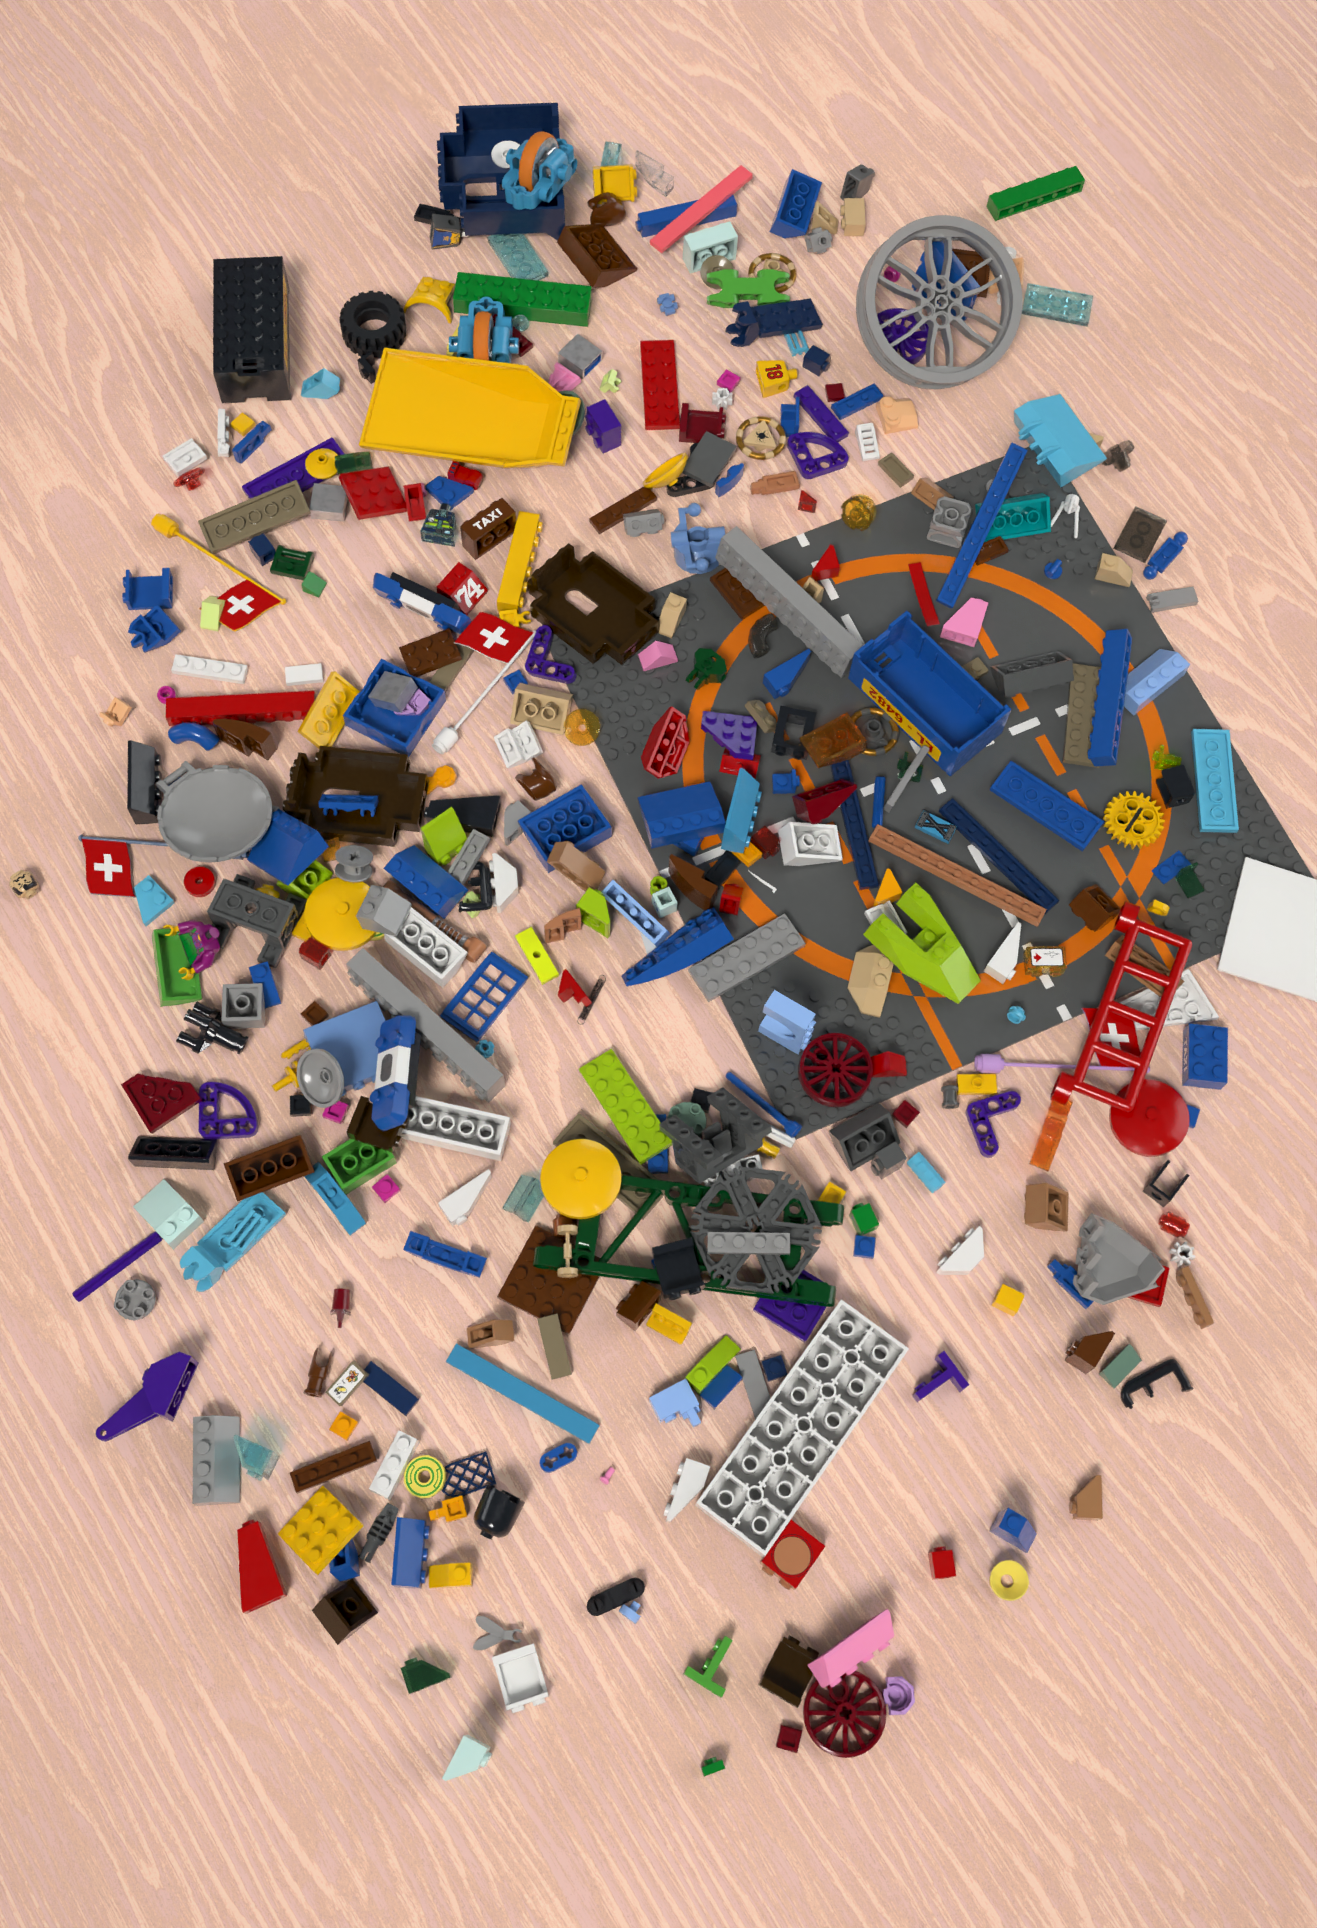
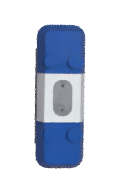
(421, 601)
(395, 1072)

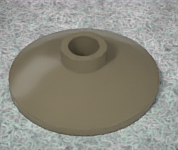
(713, 264)

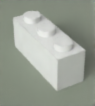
(394, 1465)

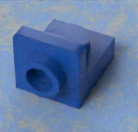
(785, 782)

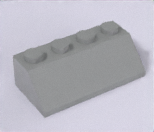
(215, 1460)

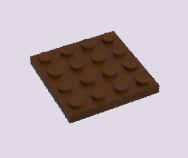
(541, 1290)

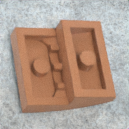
(565, 922)

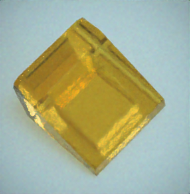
(329, 853)

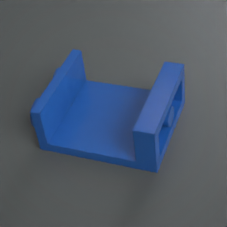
(148, 591)

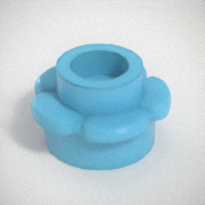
(1016, 1014)
(485, 1053)

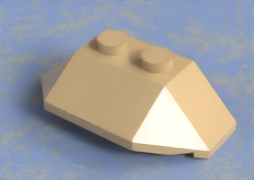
(870, 980)

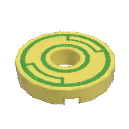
(414, 1470)

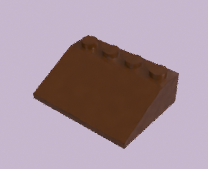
(595, 254)

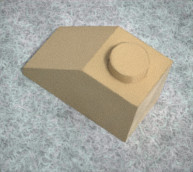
(1113, 570)
(671, 614)

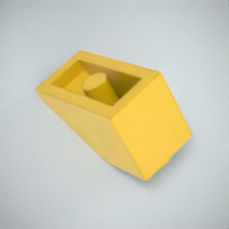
(450, 1575)

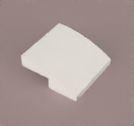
(518, 745)

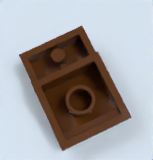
(245, 737)
(692, 883)

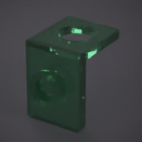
(903, 766)
(1188, 881)

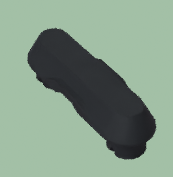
(615, 1596)

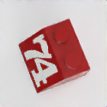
(462, 587)

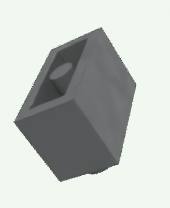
(888, 1160)

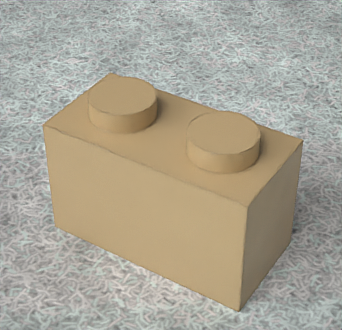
(853, 216)

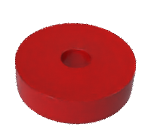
(196, 874)

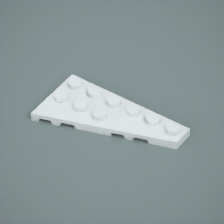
(1187, 1007)

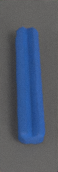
(878, 803)

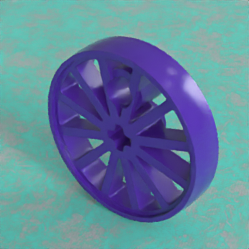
(895, 331)

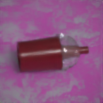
(340, 1306)

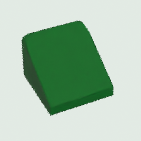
(313, 584)

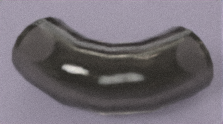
(758, 635)

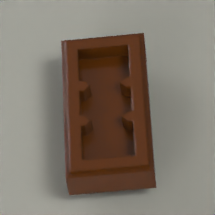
(991, 549)

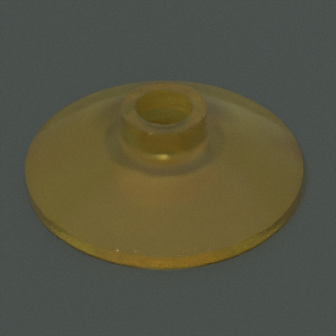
(578, 718)

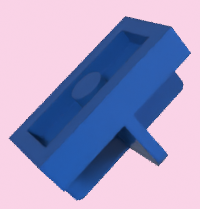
(790, 418)

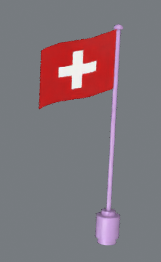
(1116, 1032)

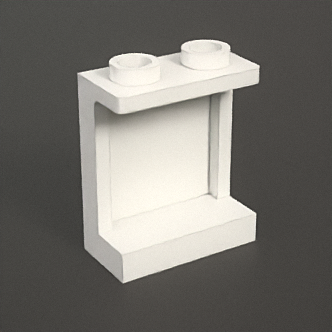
(520, 1678)

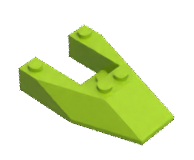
(933, 955)

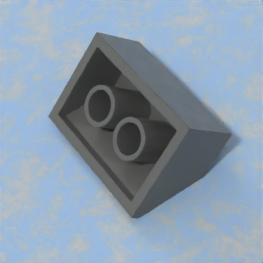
(864, 1136)

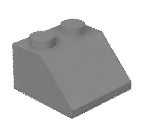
(383, 911)
(243, 1006)

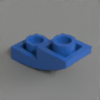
(734, 475)

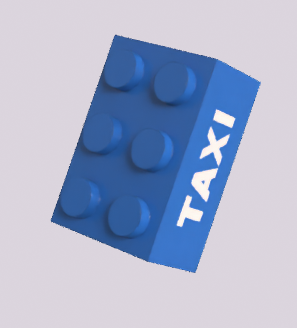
(1205, 1056)

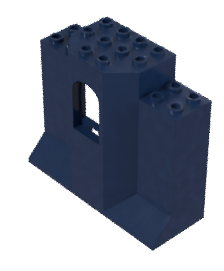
(468, 160)

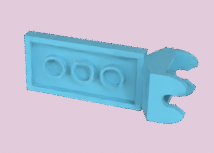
(214, 1255)

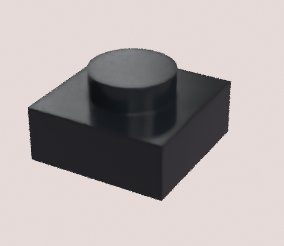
(700, 1097)
(299, 1106)

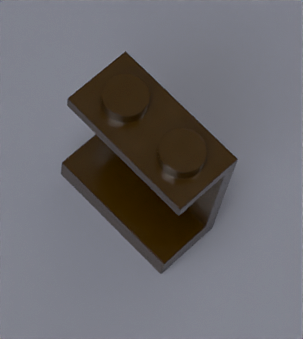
(365, 1131)
(789, 1671)

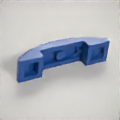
(444, 1255)

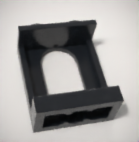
(797, 717)

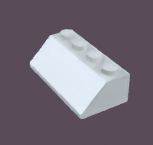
(427, 948)

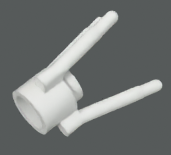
(1069, 505)

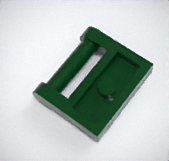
(291, 567)

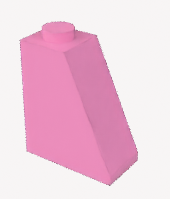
(966, 623)

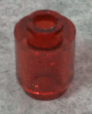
(1173, 1224)

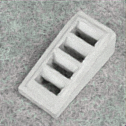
(865, 431)

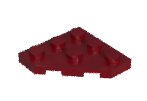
(160, 1099)

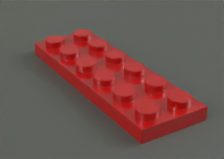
(659, 385)

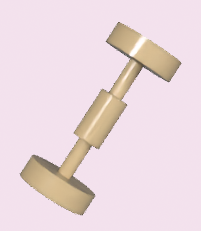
(567, 1230)

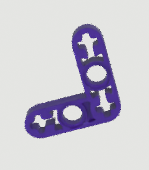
(541, 662)
(985, 1113)

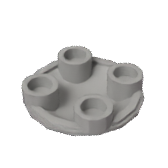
(135, 1299)

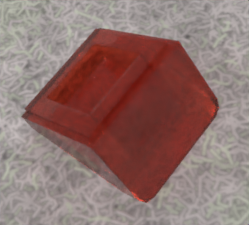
(806, 503)

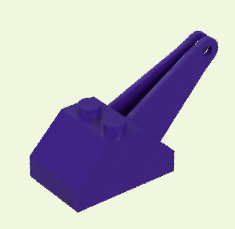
(161, 1396)

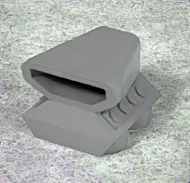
(949, 522)

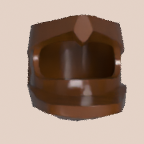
(609, 213)
(539, 783)

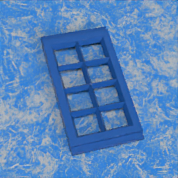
(461, 1024)

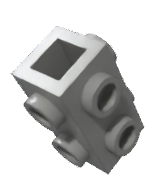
(643, 521)

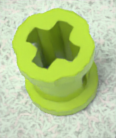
(657, 881)

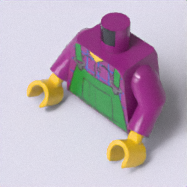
(198, 943)

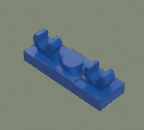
(348, 803)

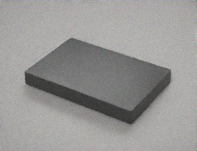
(709, 459)

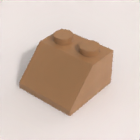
(1046, 1207)

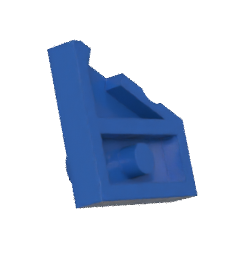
(448, 491)

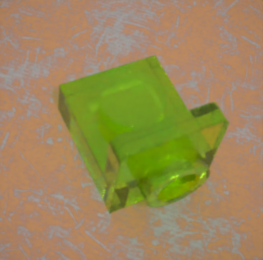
(1165, 761)

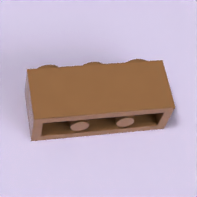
(576, 865)

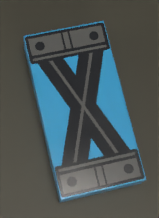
(935, 827)

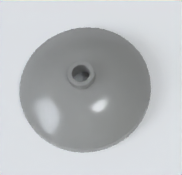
(320, 1078)

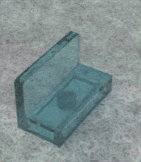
(524, 1198)

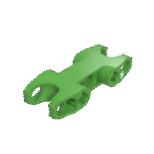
(738, 288)

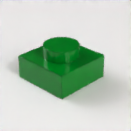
(712, 1765)

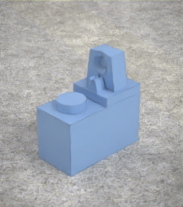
(676, 1400)

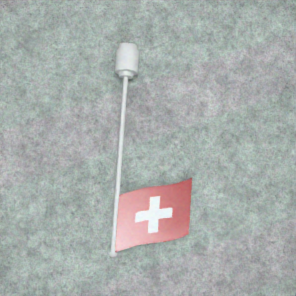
(496, 641)

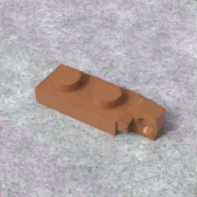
(775, 483)

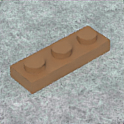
(1194, 1298)

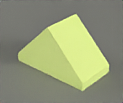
(211, 613)

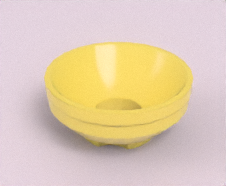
(1019, 1578)

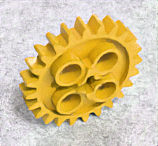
(1148, 829)

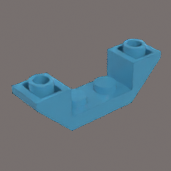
(335, 1199)

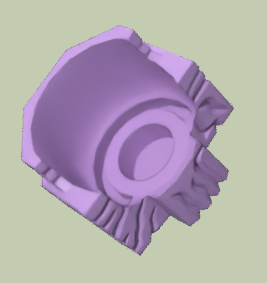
(898, 1695)

